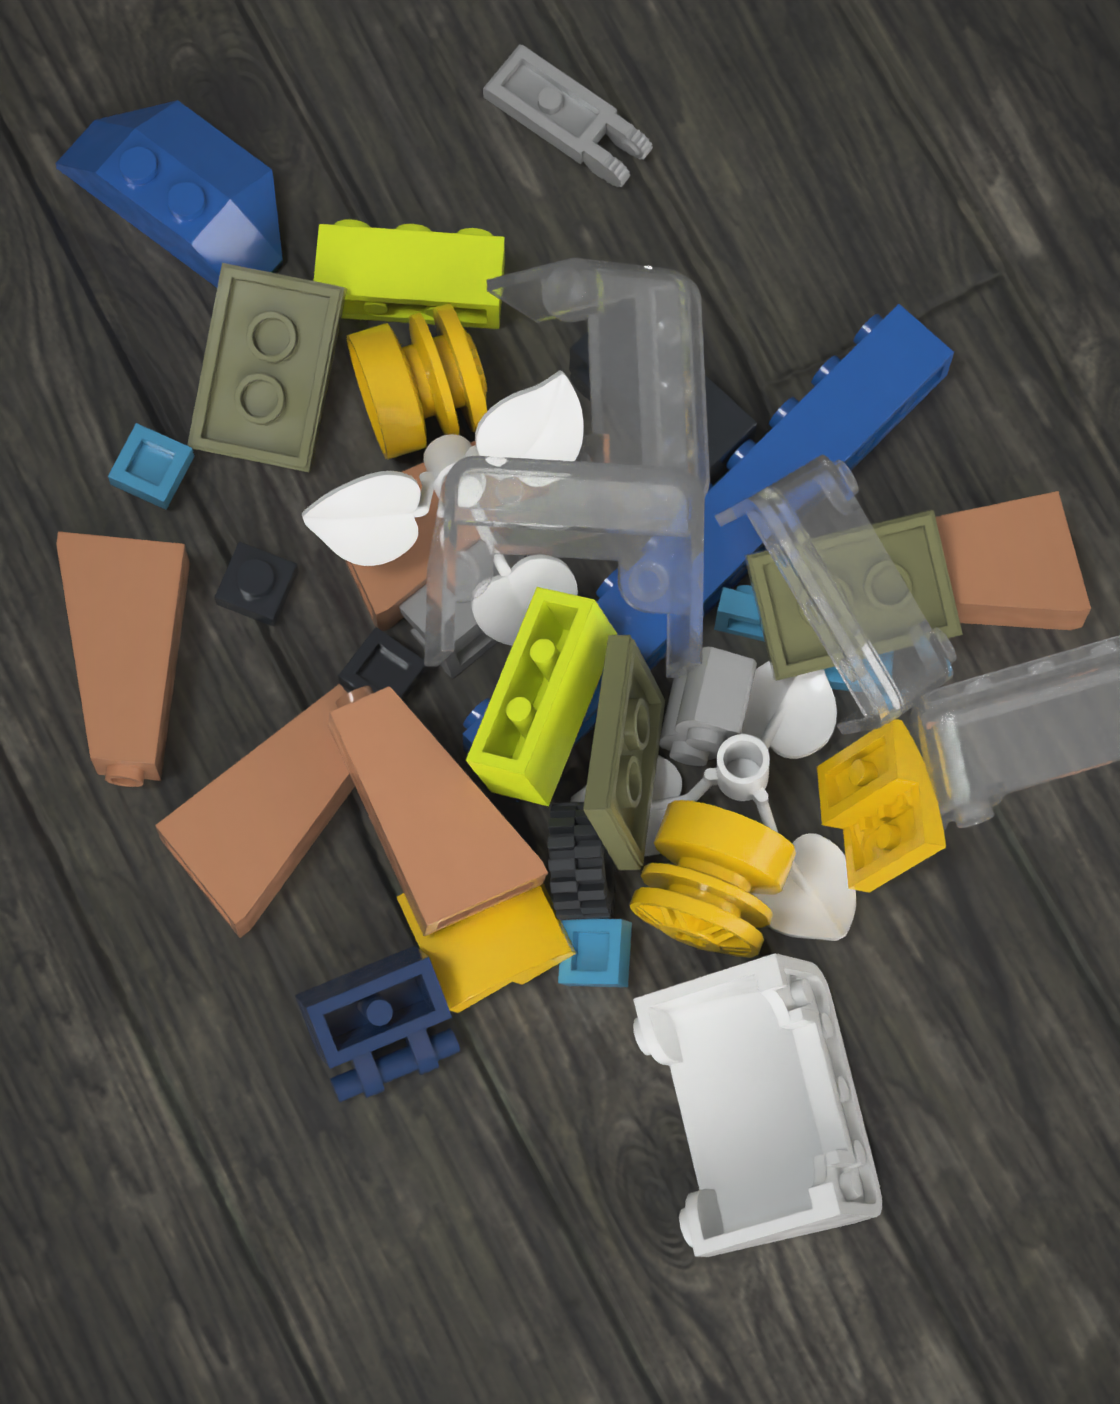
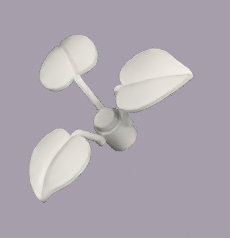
(376, 513)
(794, 720)

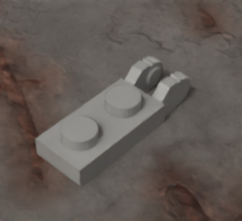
(564, 114)

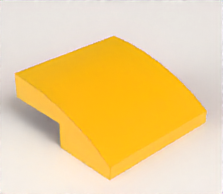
(883, 805)
(494, 947)

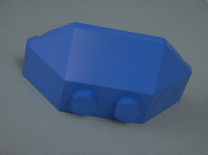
(181, 187)

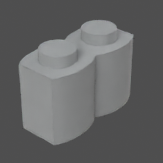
(707, 706)

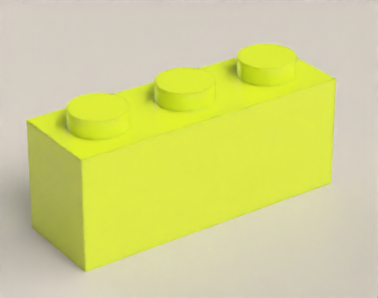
(411, 271)
(541, 696)

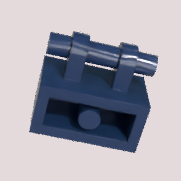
(375, 1008)

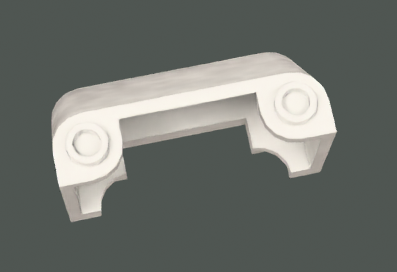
(762, 1104)

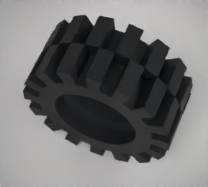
(579, 865)

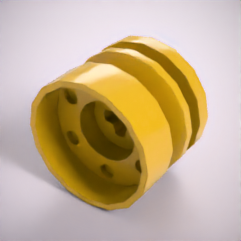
(418, 380)
(717, 867)

